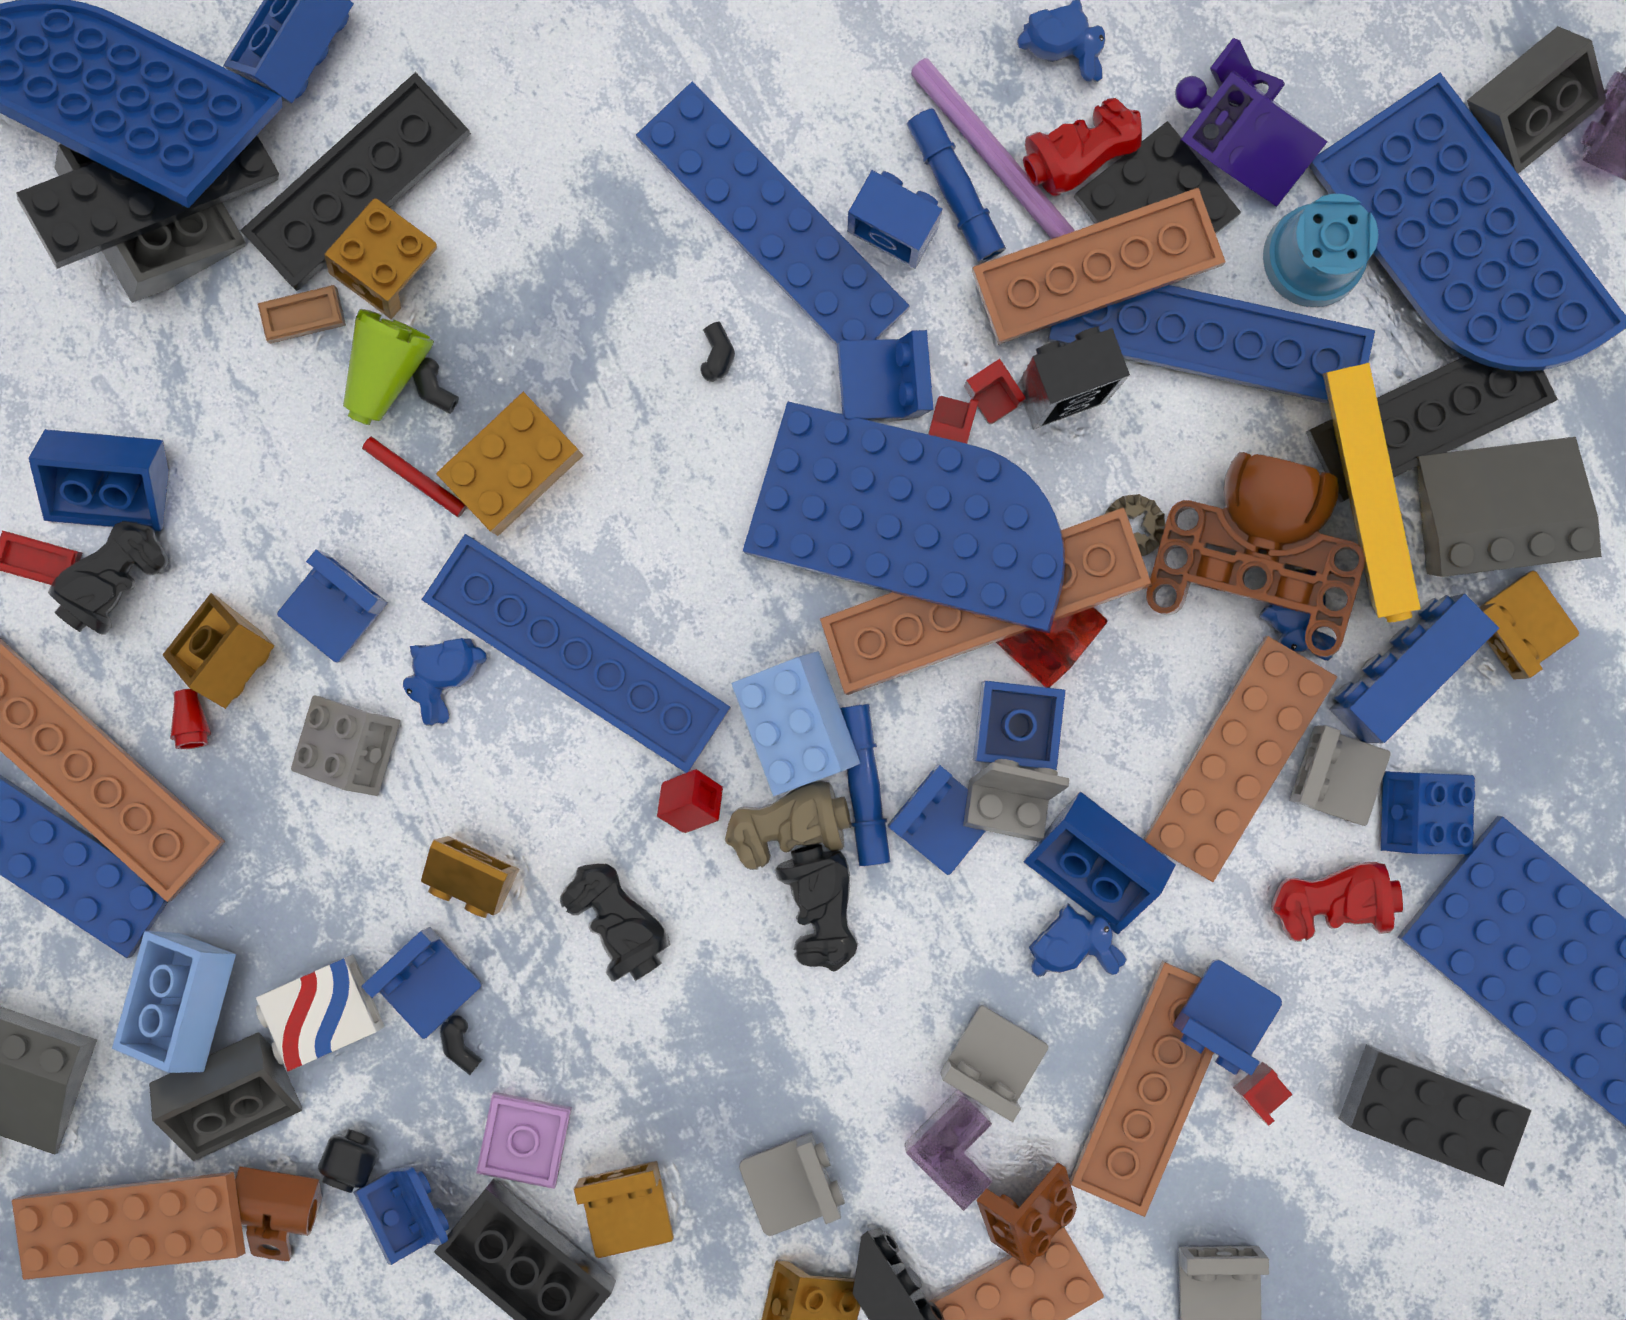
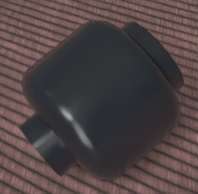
(347, 1161)

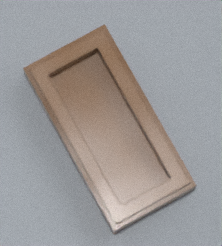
(301, 314)

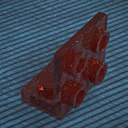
(1054, 653)

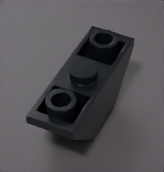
(886, 1285)

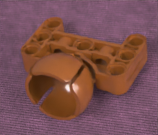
(1272, 509)

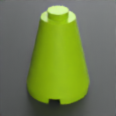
(381, 364)

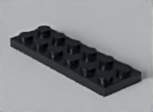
(371, 162)
(103, 208)
(1442, 413)

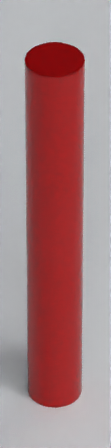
(414, 476)

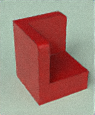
(995, 391)
(953, 419)
(690, 801)
(1263, 1092)

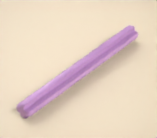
(990, 149)

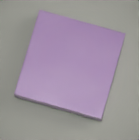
(524, 1140)

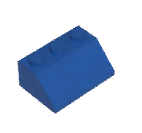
(287, 43)
(100, 478)
(1100, 863)

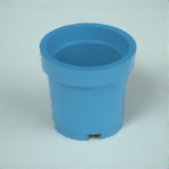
(1326, 279)

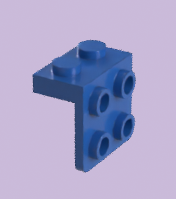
(1228, 1016)
(402, 1213)

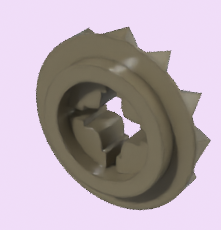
(1152, 523)

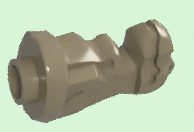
(799, 818)

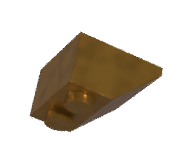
(218, 651)
(467, 875)

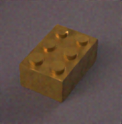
(509, 464)

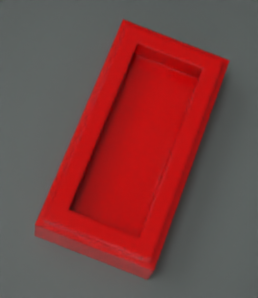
(34, 558)

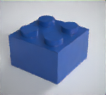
(894, 218)
(1019, 724)

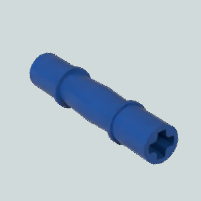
(956, 185)
(865, 790)

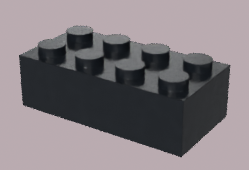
(1072, 376)
(1434, 1115)
(523, 1261)

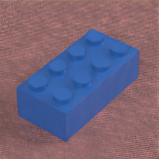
(1412, 667)

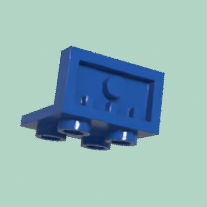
(885, 377)
(331, 607)
(1427, 813)
(935, 819)
(424, 982)

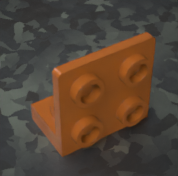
(1028, 1229)

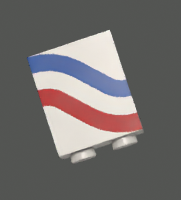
(318, 1013)

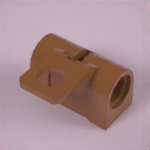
(274, 1207)

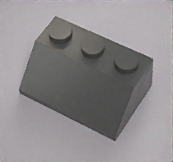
(1540, 96)
(228, 1101)

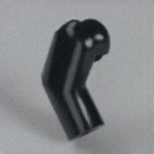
(721, 355)
(429, 389)
(454, 1047)

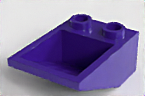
(1255, 141)

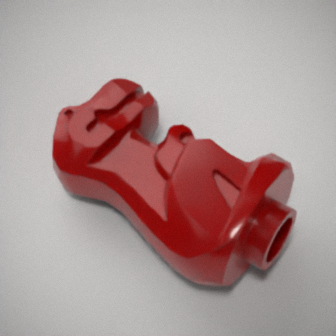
(1076, 151)
(1348, 896)

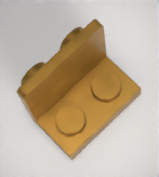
(379, 256)
(1529, 625)
(625, 1209)
(806, 1297)

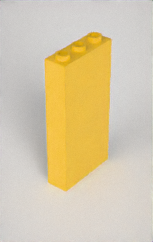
(1372, 492)

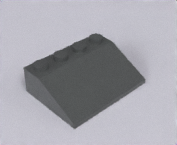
(167, 253)
(1506, 507)
(39, 1078)

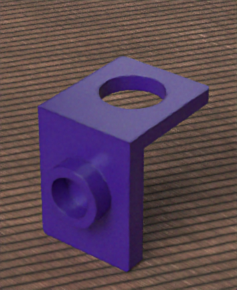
(1236, 59)

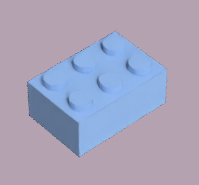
(795, 723)
(173, 1002)

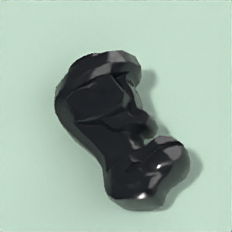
(96, 582)
(821, 892)
(625, 928)

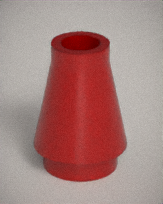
(188, 721)

